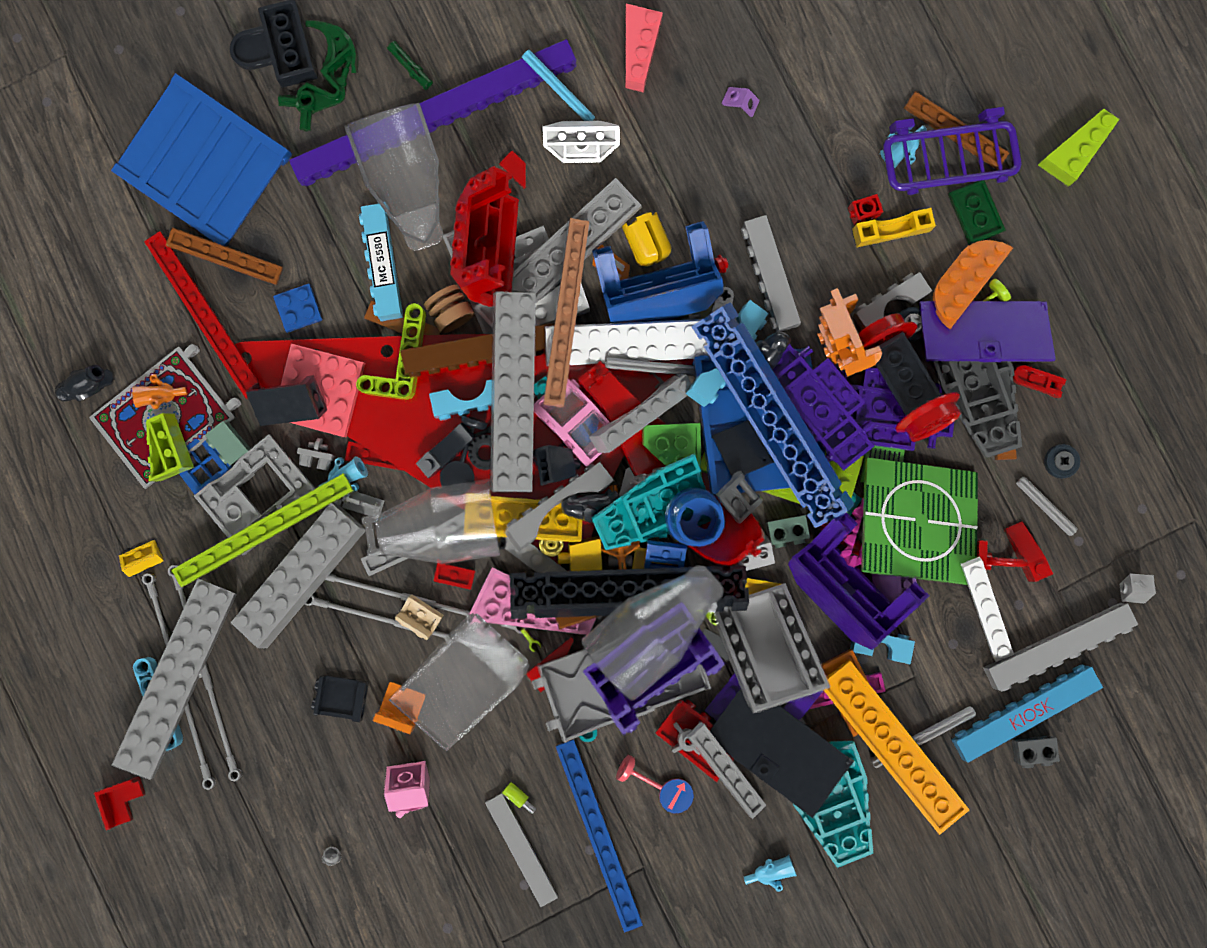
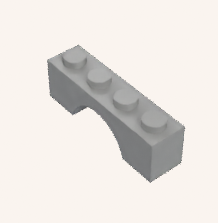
(910, 290)

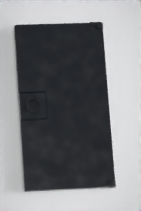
(781, 752)

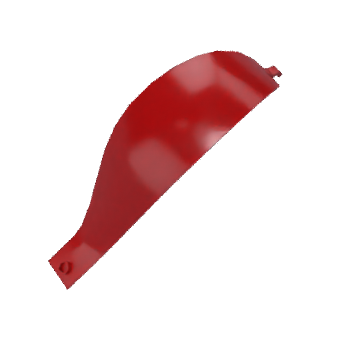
(616, 400)

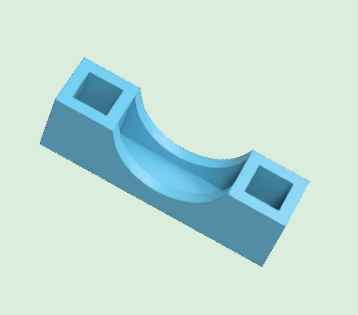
(445, 404)

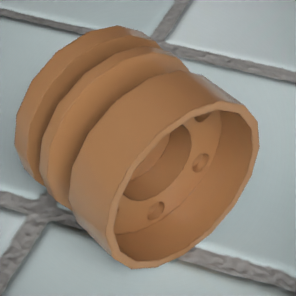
(448, 307)

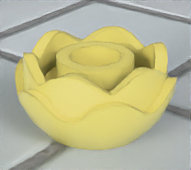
(548, 550)

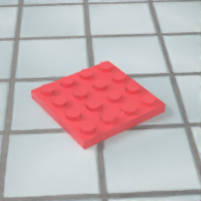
(336, 382)

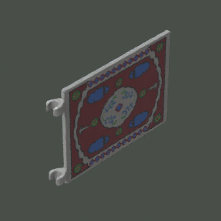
(196, 412)

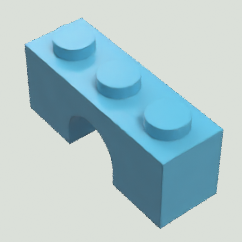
(899, 648)

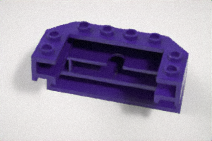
(845, 591)
(622, 708)

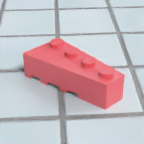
(641, 39)

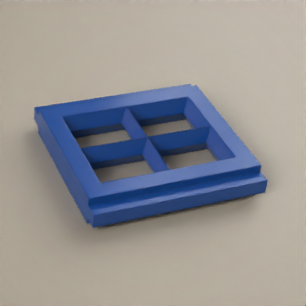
(188, 475)

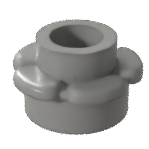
(331, 856)

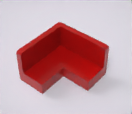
(114, 801)

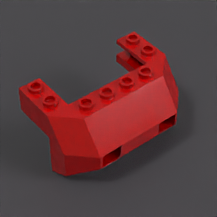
(485, 236)

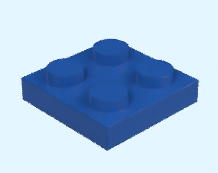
(298, 308)

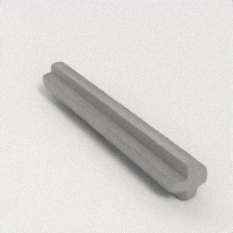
(1062, 521)

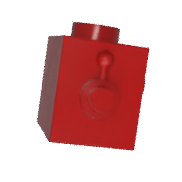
(865, 209)

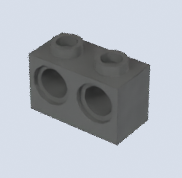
(1035, 747)

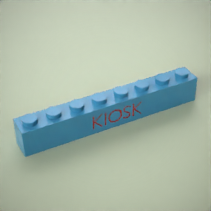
(1026, 713)

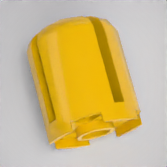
(647, 239)

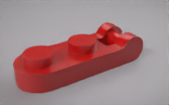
(1039, 380)

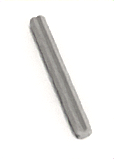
(647, 366)

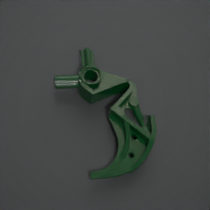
(320, 98)

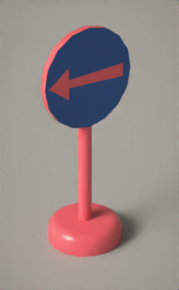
(674, 795)

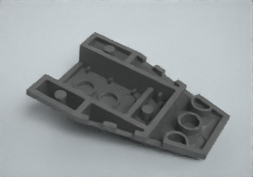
(984, 402)

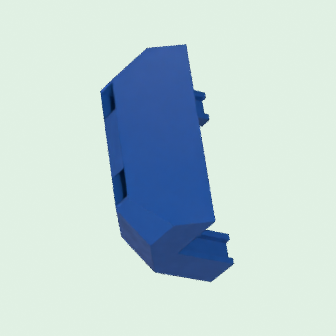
(663, 292)

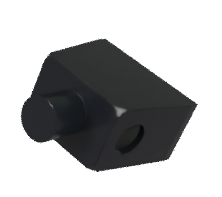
(556, 464)

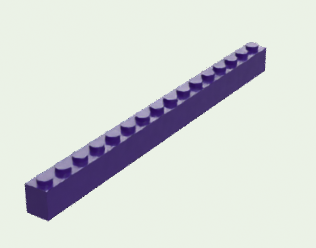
(444, 108)

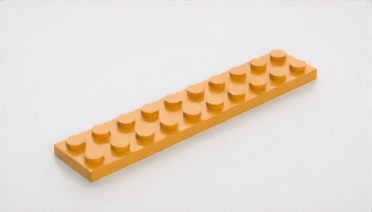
(894, 747)

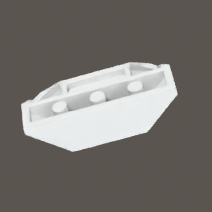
(581, 140)

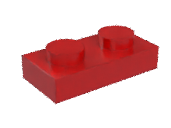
(454, 576)

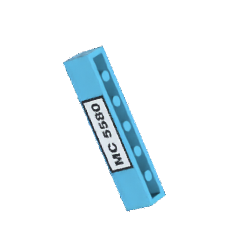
(381, 262)

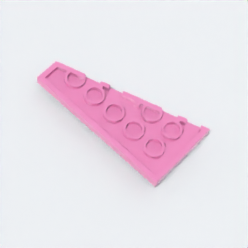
(494, 608)

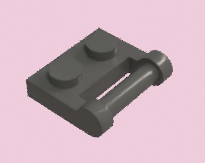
(734, 501)

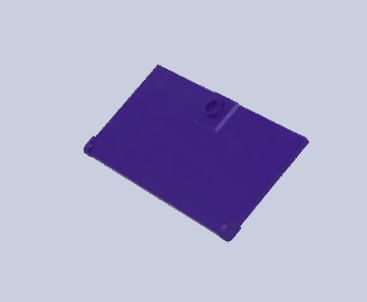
(989, 332)

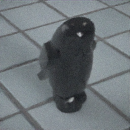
(773, 347)
(84, 383)
(587, 505)

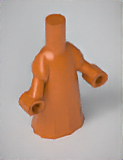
(155, 394)

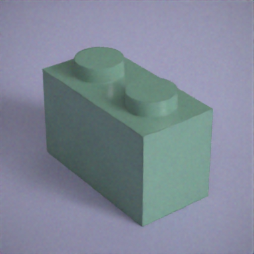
(227, 442)

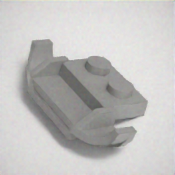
(528, 244)

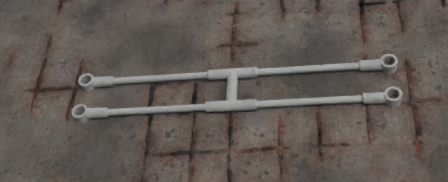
(331, 577)
(207, 683)

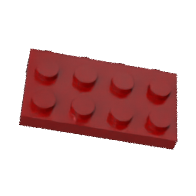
(687, 718)

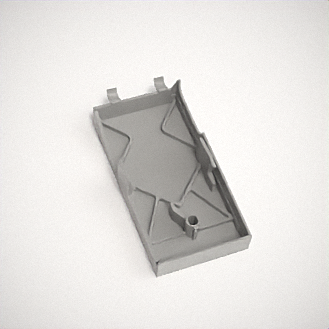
(580, 707)

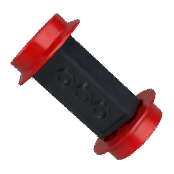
(908, 379)

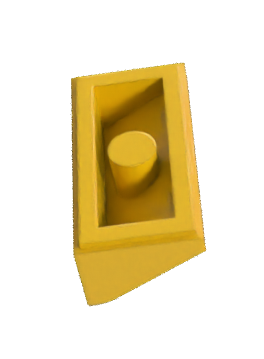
(140, 558)

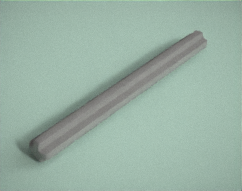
(937, 729)

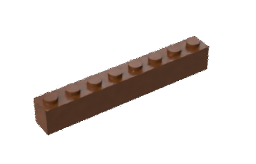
(456, 353)

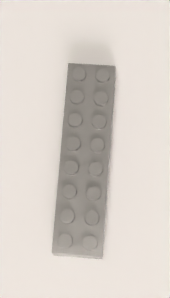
(298, 576)

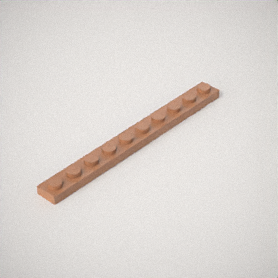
(566, 313)

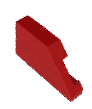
(515, 166)

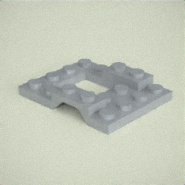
(228, 503)

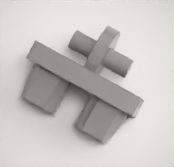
(307, 455)

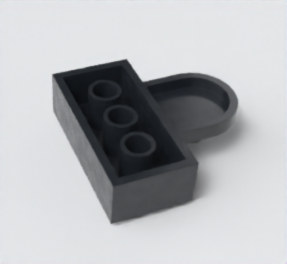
(277, 42)

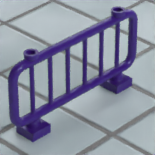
(990, 116)

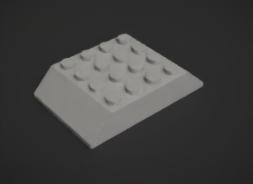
(770, 650)

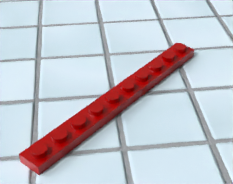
(202, 312)

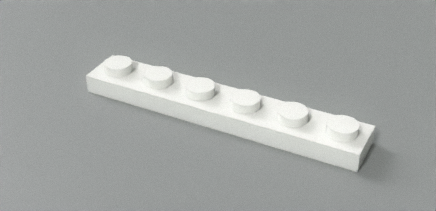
(987, 609)

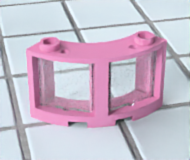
(577, 418)

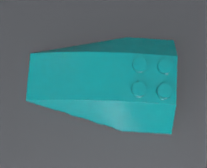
(642, 509)
(844, 817)

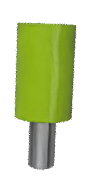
(518, 797)

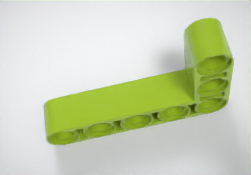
(406, 342)

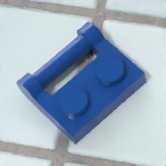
(664, 553)

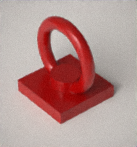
(990, 561)

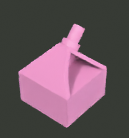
(407, 787)

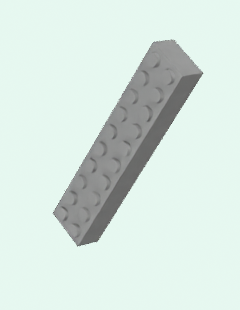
(512, 391)
(174, 679)

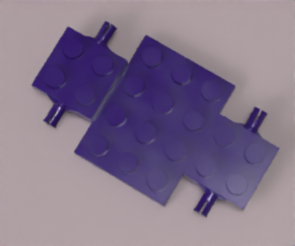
(825, 405)
(886, 413)

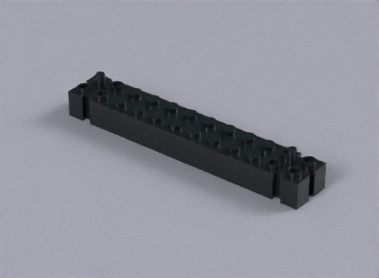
(605, 590)

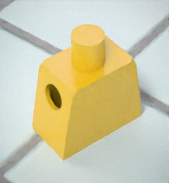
(583, 555)

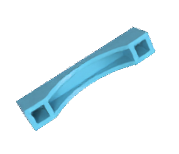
(707, 384)

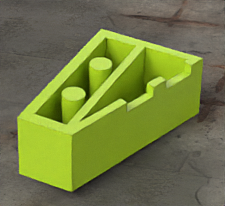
(167, 447)

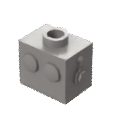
(1137, 588)

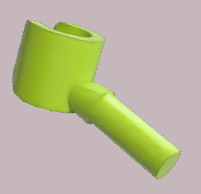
(529, 639)

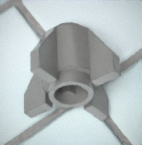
(681, 740)

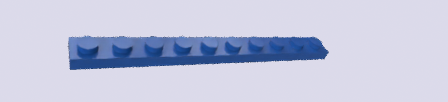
(599, 835)

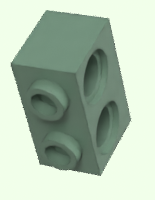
(786, 526)

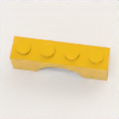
(881, 231)

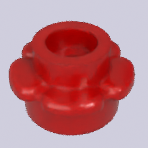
(721, 264)

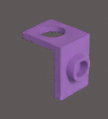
(739, 98)

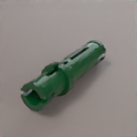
(424, 80)

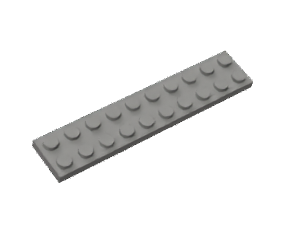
(545, 266)

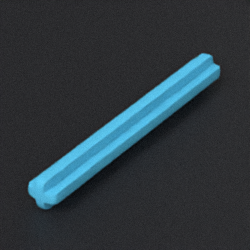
(557, 86)

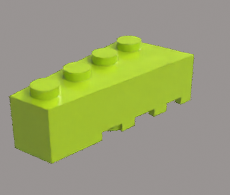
(1076, 152)

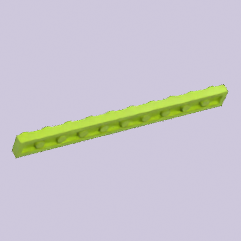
(262, 530)

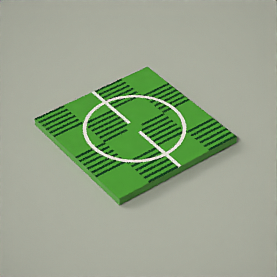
(918, 520)

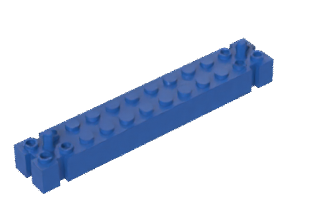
(773, 415)

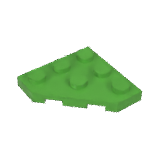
(673, 441)

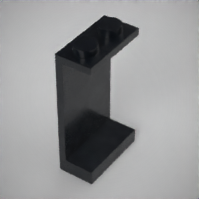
(287, 402)

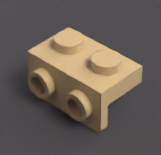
(419, 617)

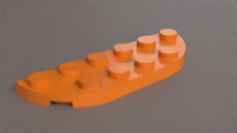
(967, 278)

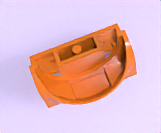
(839, 332)

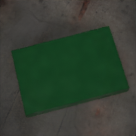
(976, 212)

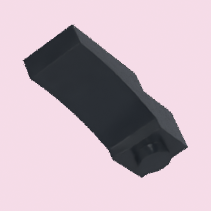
(445, 451)

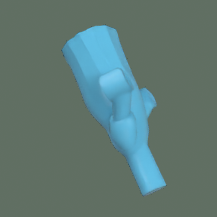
(898, 150)
(353, 470)
(773, 871)

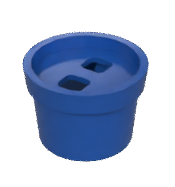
(702, 503)

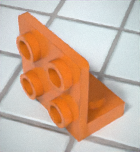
(391, 715)

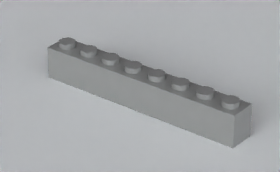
(1060, 646)

